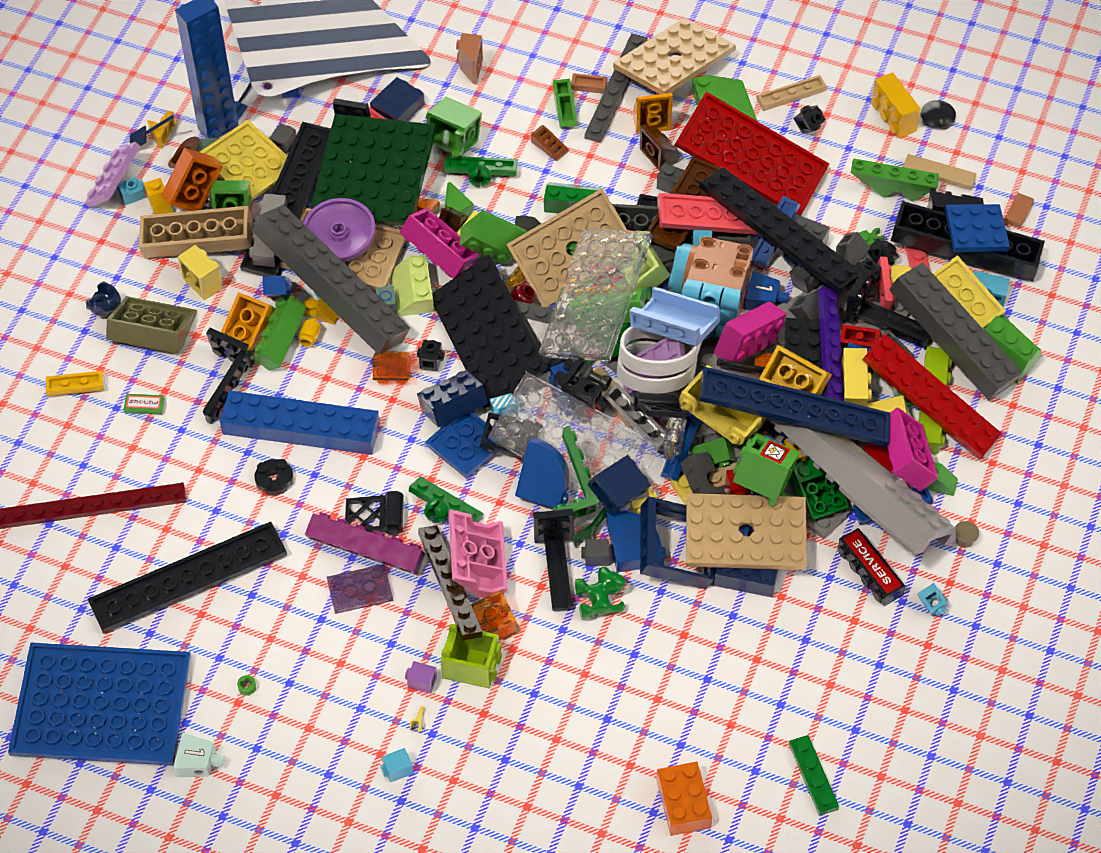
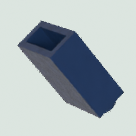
(398, 100)
(619, 484)

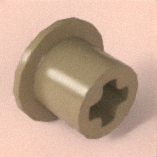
(966, 533)

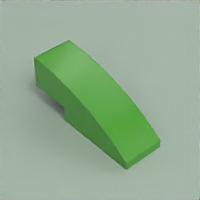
(564, 103)

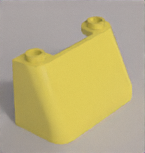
(730, 423)

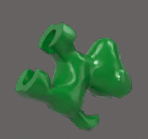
(608, 584)

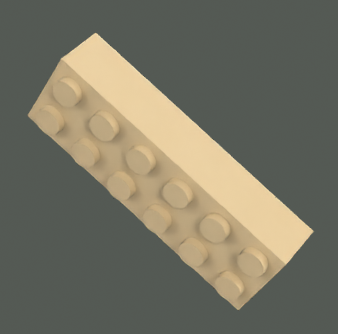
(207, 229)

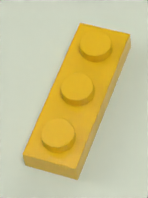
(74, 383)

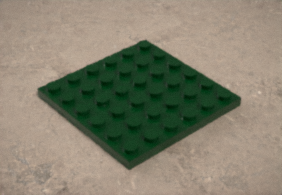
(376, 165)

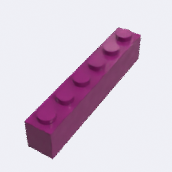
(364, 543)

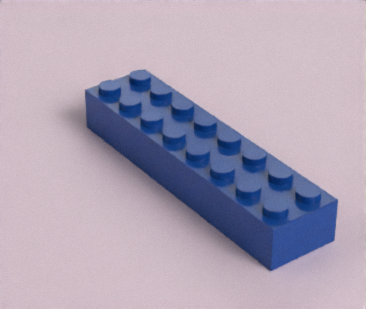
(300, 422)

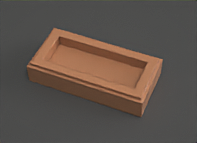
(588, 83)
(1019, 210)

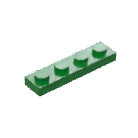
(813, 775)

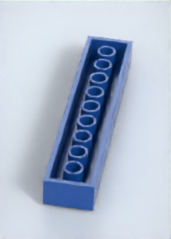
(207, 67)

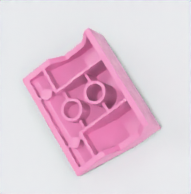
(477, 554)

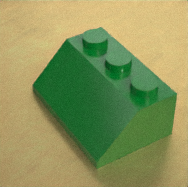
(559, 194)

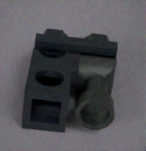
(579, 381)

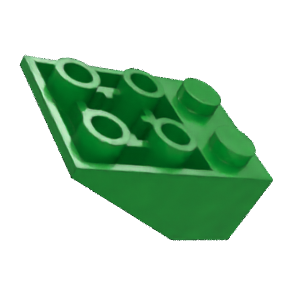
(820, 494)

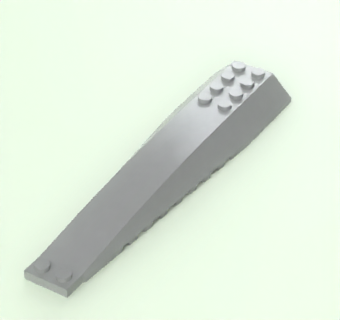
(865, 482)

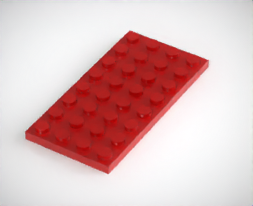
(751, 152)

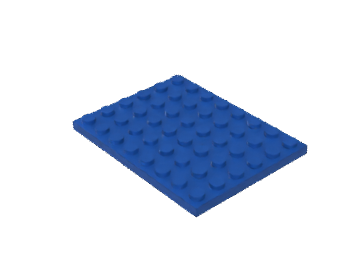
(100, 704)

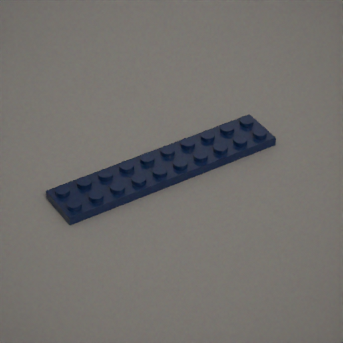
(795, 406)

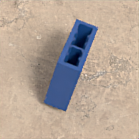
(543, 475)
(625, 541)

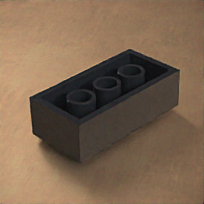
(803, 339)

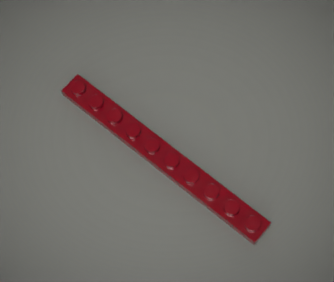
(92, 505)

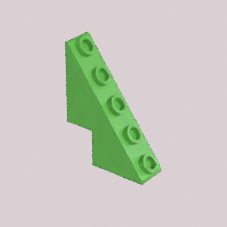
(889, 178)

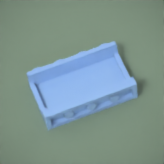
(676, 317)

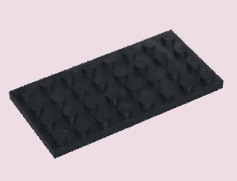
(488, 329)

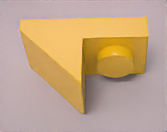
(162, 133)
(319, 311)

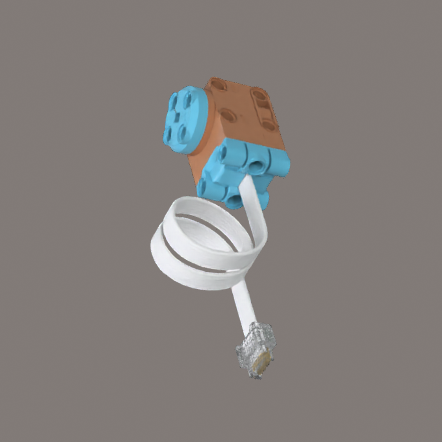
(710, 273)

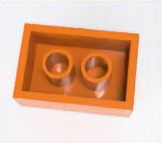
(191, 180)
(684, 798)

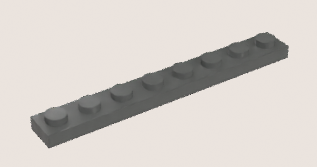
(612, 96)

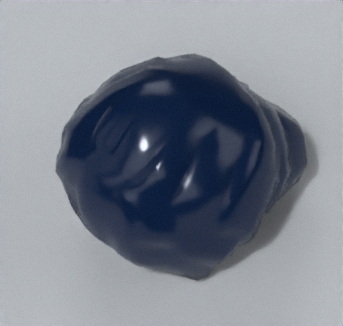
(104, 300)

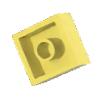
(200, 272)

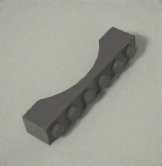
(853, 249)

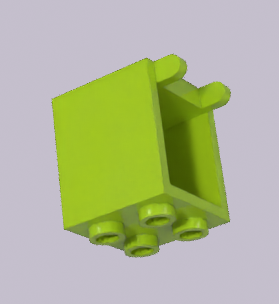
(465, 659)

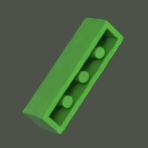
(279, 332)

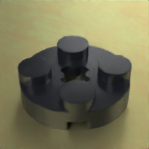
(270, 467)

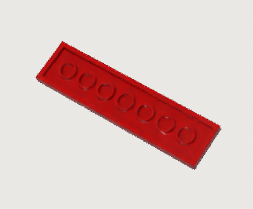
(932, 396)

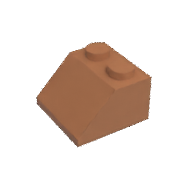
(470, 55)

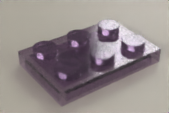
(359, 588)

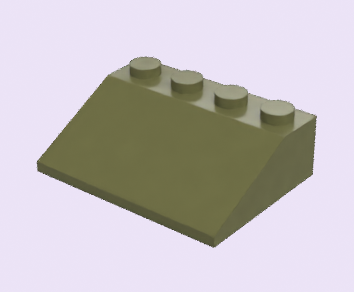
(150, 324)

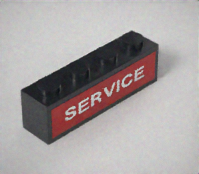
(871, 567)

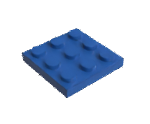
(977, 228)
(460, 444)

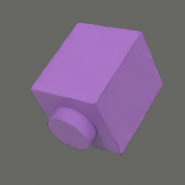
(421, 677)

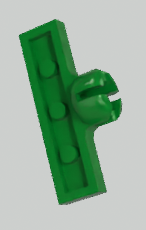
(481, 168)
(440, 501)

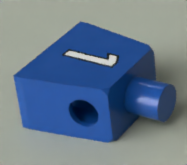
(762, 290)

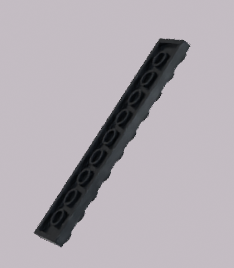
(296, 181)
(780, 230)
(187, 577)

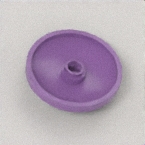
(343, 227)

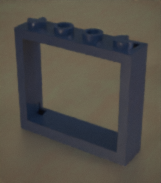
(648, 564)

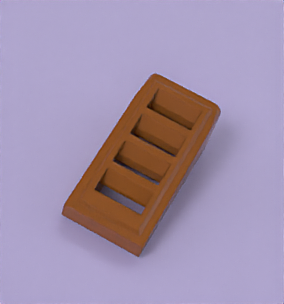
(543, 133)

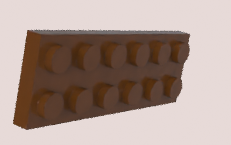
(686, 185)

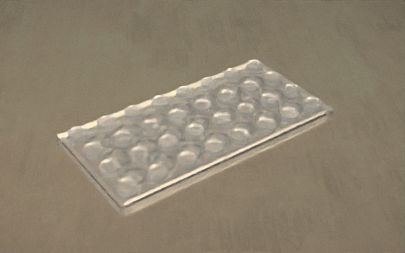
(596, 294)
(544, 411)

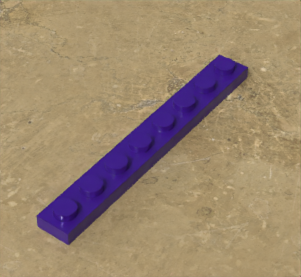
(830, 342)

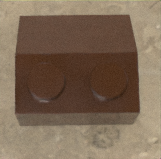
(657, 147)

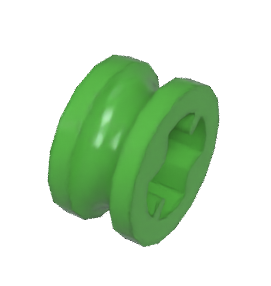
(250, 689)

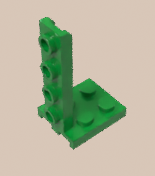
(580, 505)

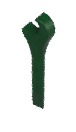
(588, 532)

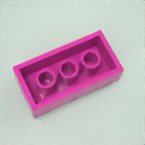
(438, 242)
(750, 332)
(910, 451)

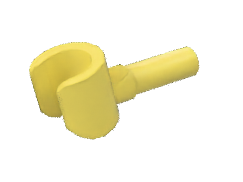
(418, 719)

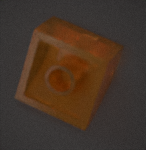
(393, 366)
(496, 615)

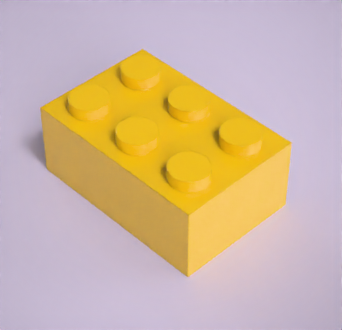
(895, 105)
(794, 372)

